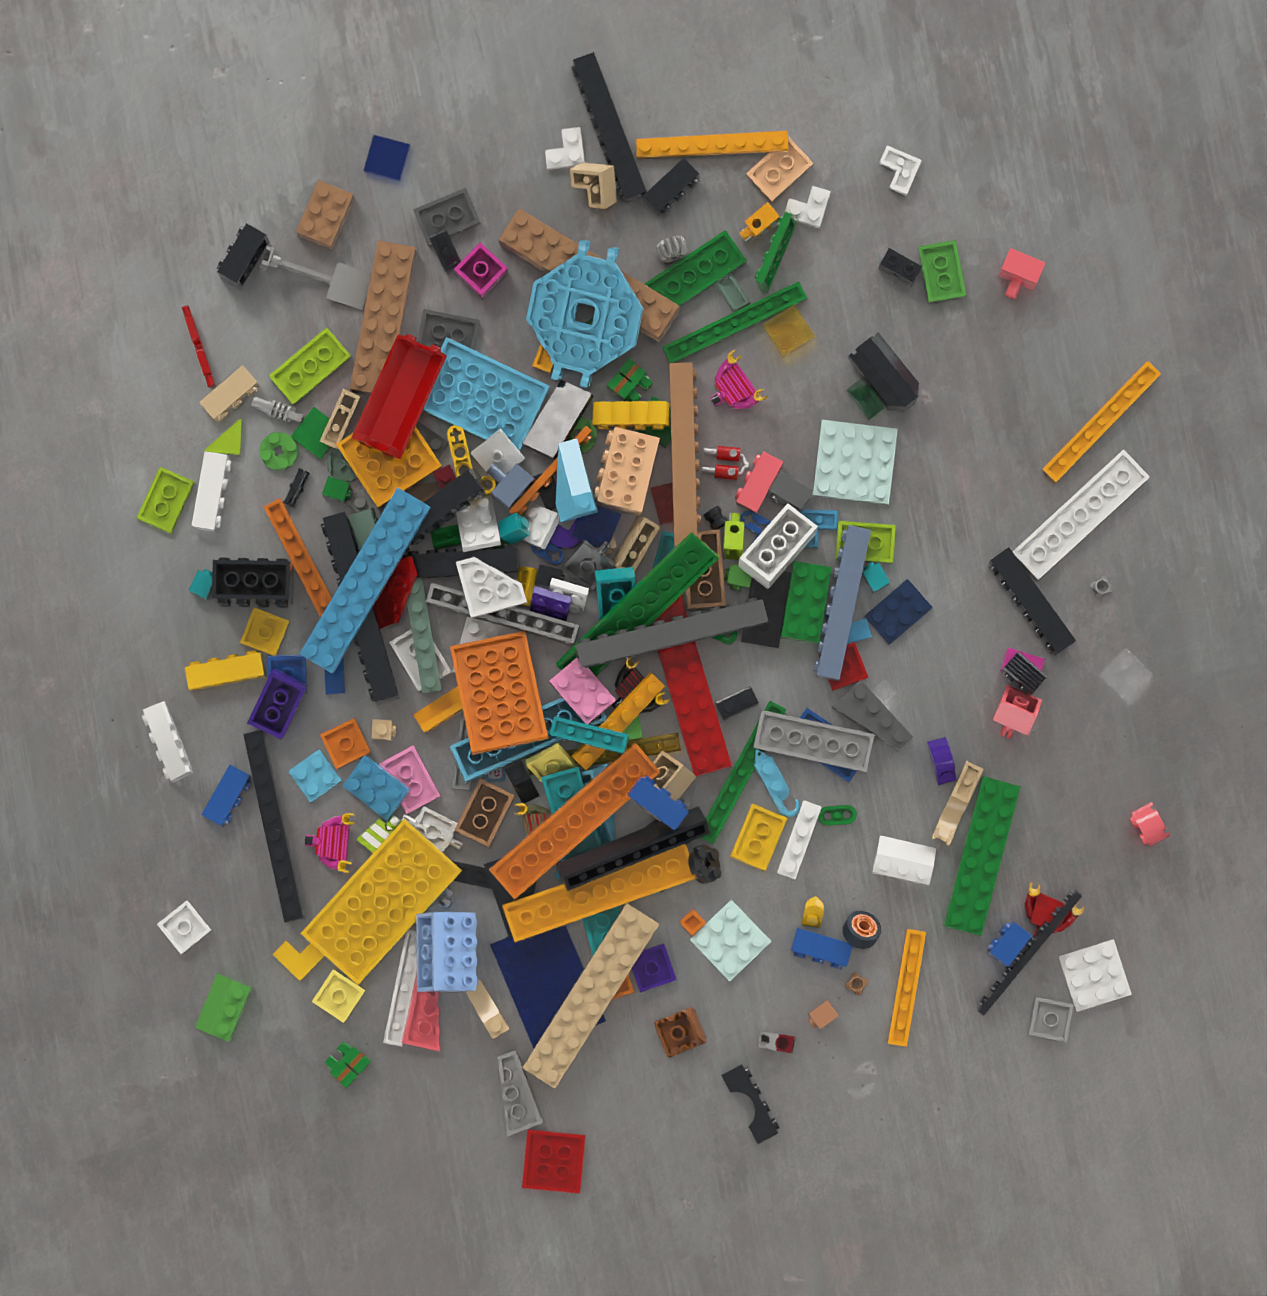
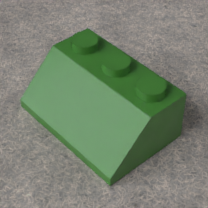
(223, 1007)

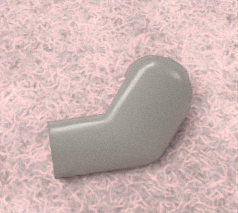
(446, 898)

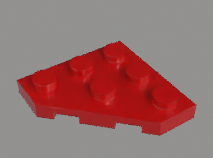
(395, 594)

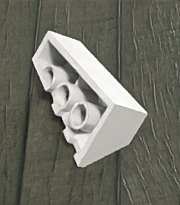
(168, 742)

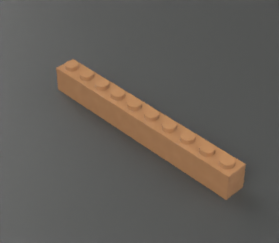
(683, 451)

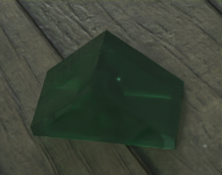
(865, 399)

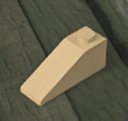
(340, 418)
(487, 1011)

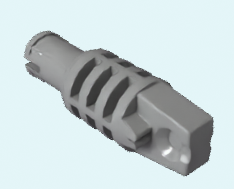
(277, 410)

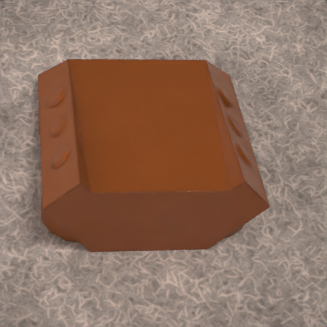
(680, 1032)

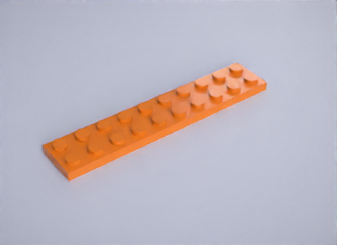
(572, 822)

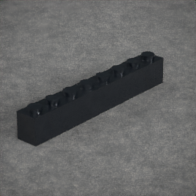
(609, 127)
(630, 849)

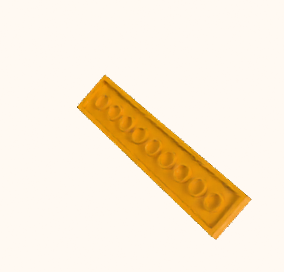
(559, 907)

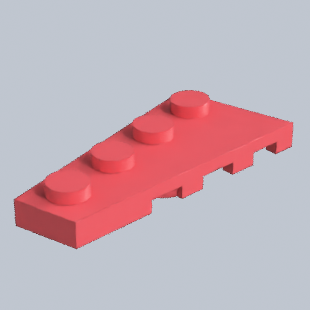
(422, 1020)

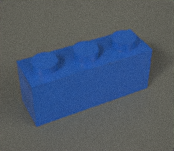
(227, 796)
(658, 802)
(821, 948)

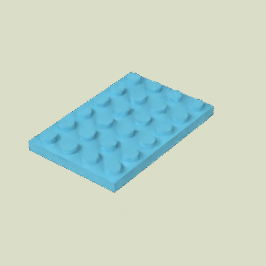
(484, 395)

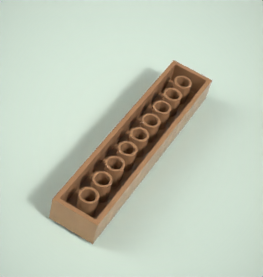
(548, 249)

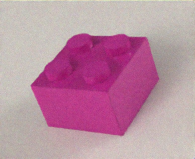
(481, 270)

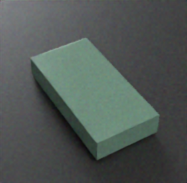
(732, 292)

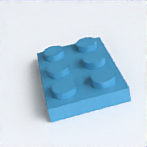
(376, 787)

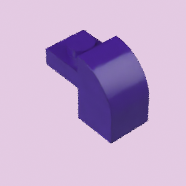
(562, 537)
(942, 760)

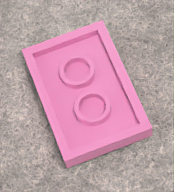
(582, 691)
(411, 772)

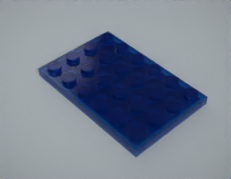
(539, 976)

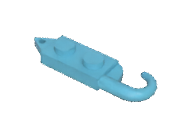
(774, 782)

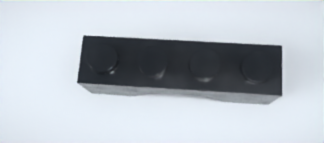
(762, 1125)

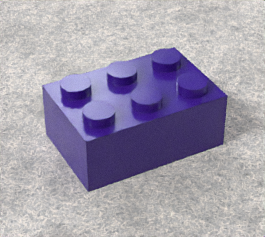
(277, 703)

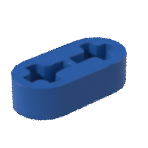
(757, 518)
(548, 558)

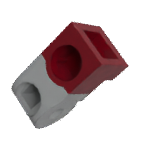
(776, 1042)

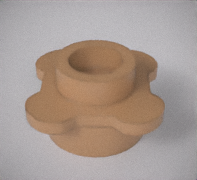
(851, 984)

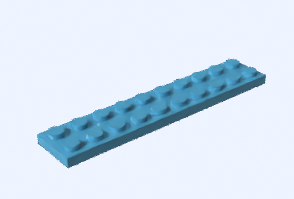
(365, 580)

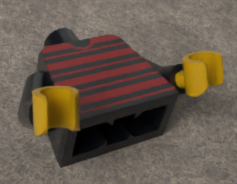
(627, 681)

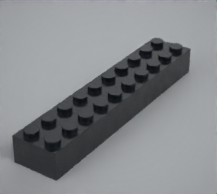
(369, 637)

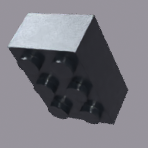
(242, 256)

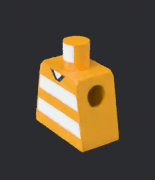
(768, 219)

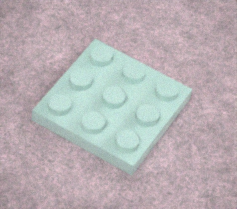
(730, 940)

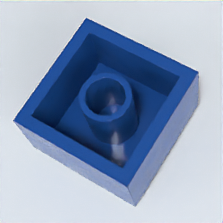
(1009, 943)

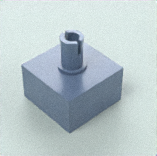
(511, 485)

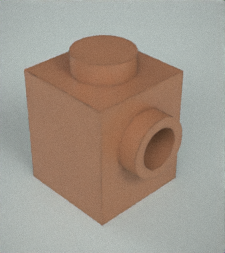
(822, 1015)

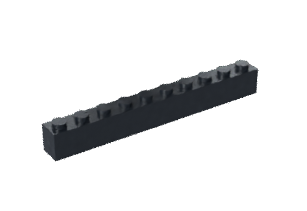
(274, 826)

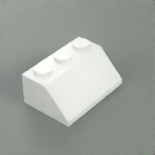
(904, 860)

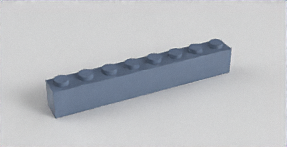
(843, 603)

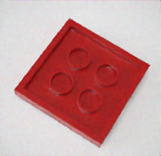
(553, 1161)

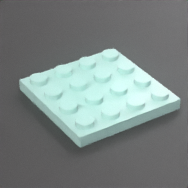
(855, 462)

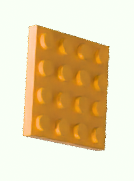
(383, 473)

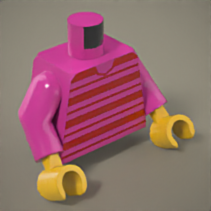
(734, 386)
(332, 842)

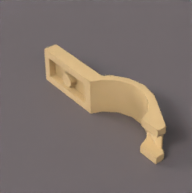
(957, 802)

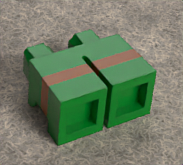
(620, 382)
(353, 1058)

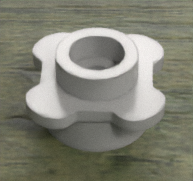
(1102, 581)

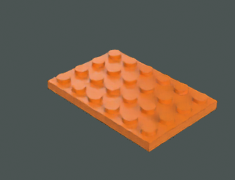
(498, 692)

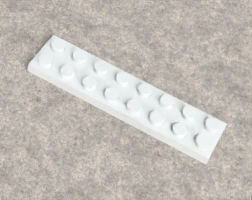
(1080, 514)

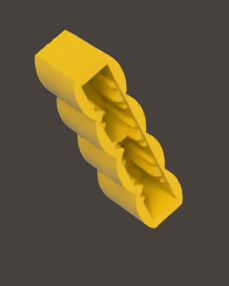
(631, 414)

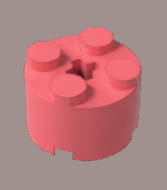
(1149, 824)

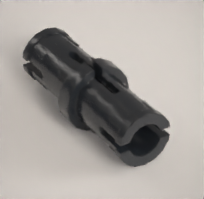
(296, 487)

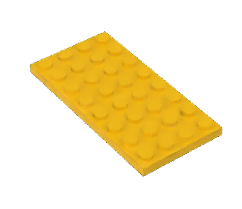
(381, 901)

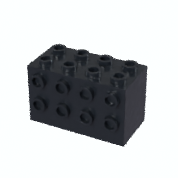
(252, 582)

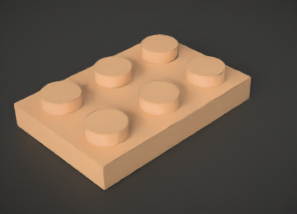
(779, 170)

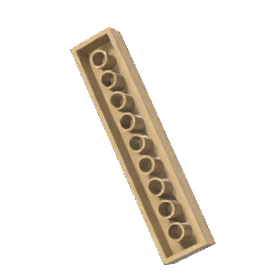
(590, 996)

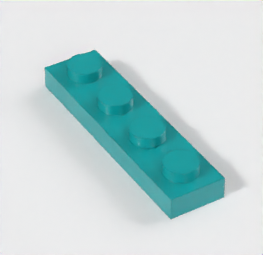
(589, 735)

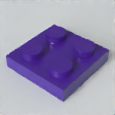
(550, 603)
(653, 968)

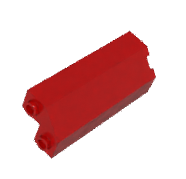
(399, 396)

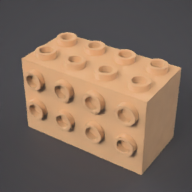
(625, 471)

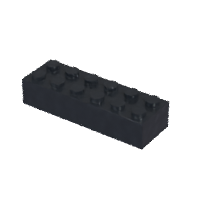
(448, 500)

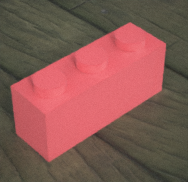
(758, 482)

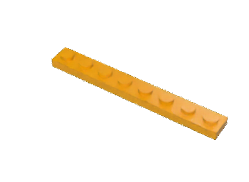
(712, 144)
(1101, 421)

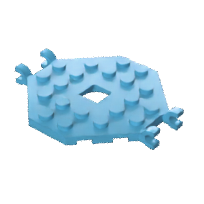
(555, 307)

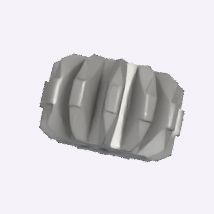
(672, 249)

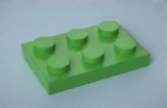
(942, 271)

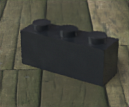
(671, 187)

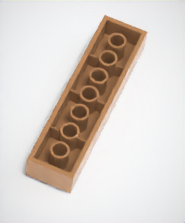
(382, 312)

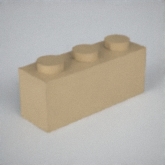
(229, 394)
(635, 543)

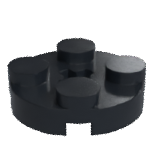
(708, 872)

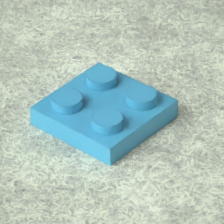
(315, 776)

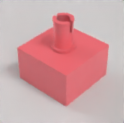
(1020, 271)
(1016, 711)

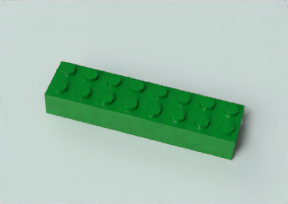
(981, 856)

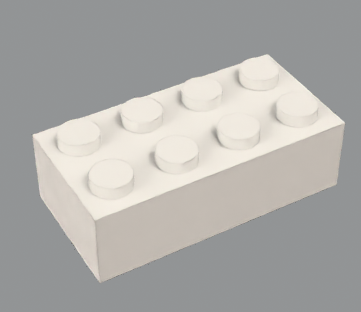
(777, 546)

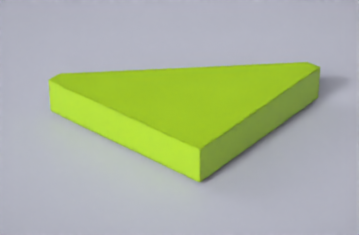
(229, 442)

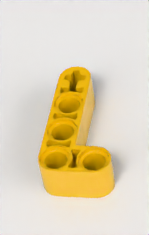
(464, 461)

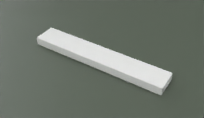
(403, 990)

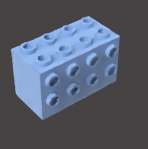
(446, 952)

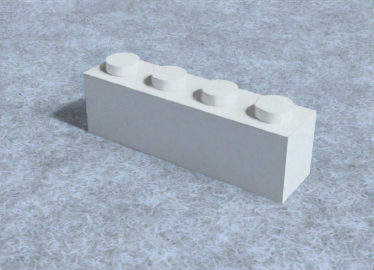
(210, 491)
(799, 840)

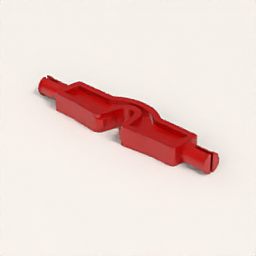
(198, 346)

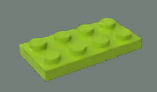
(310, 366)

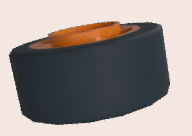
(861, 929)

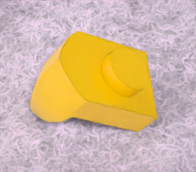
(813, 912)

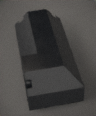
(885, 374)

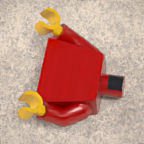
(1039, 909)

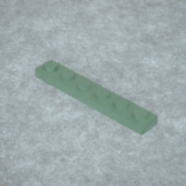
(423, 639)

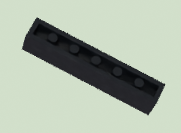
(444, 564)
(1032, 601)

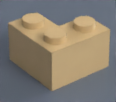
(598, 181)

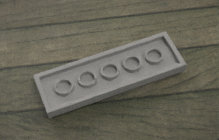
(814, 741)

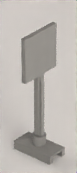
(347, 284)

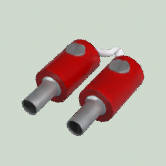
(725, 471)

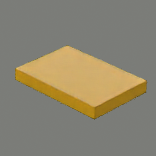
(758, 837)

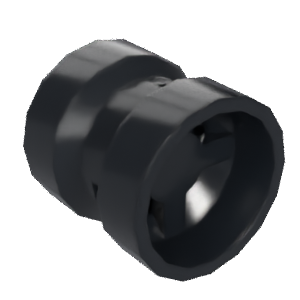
(715, 518)

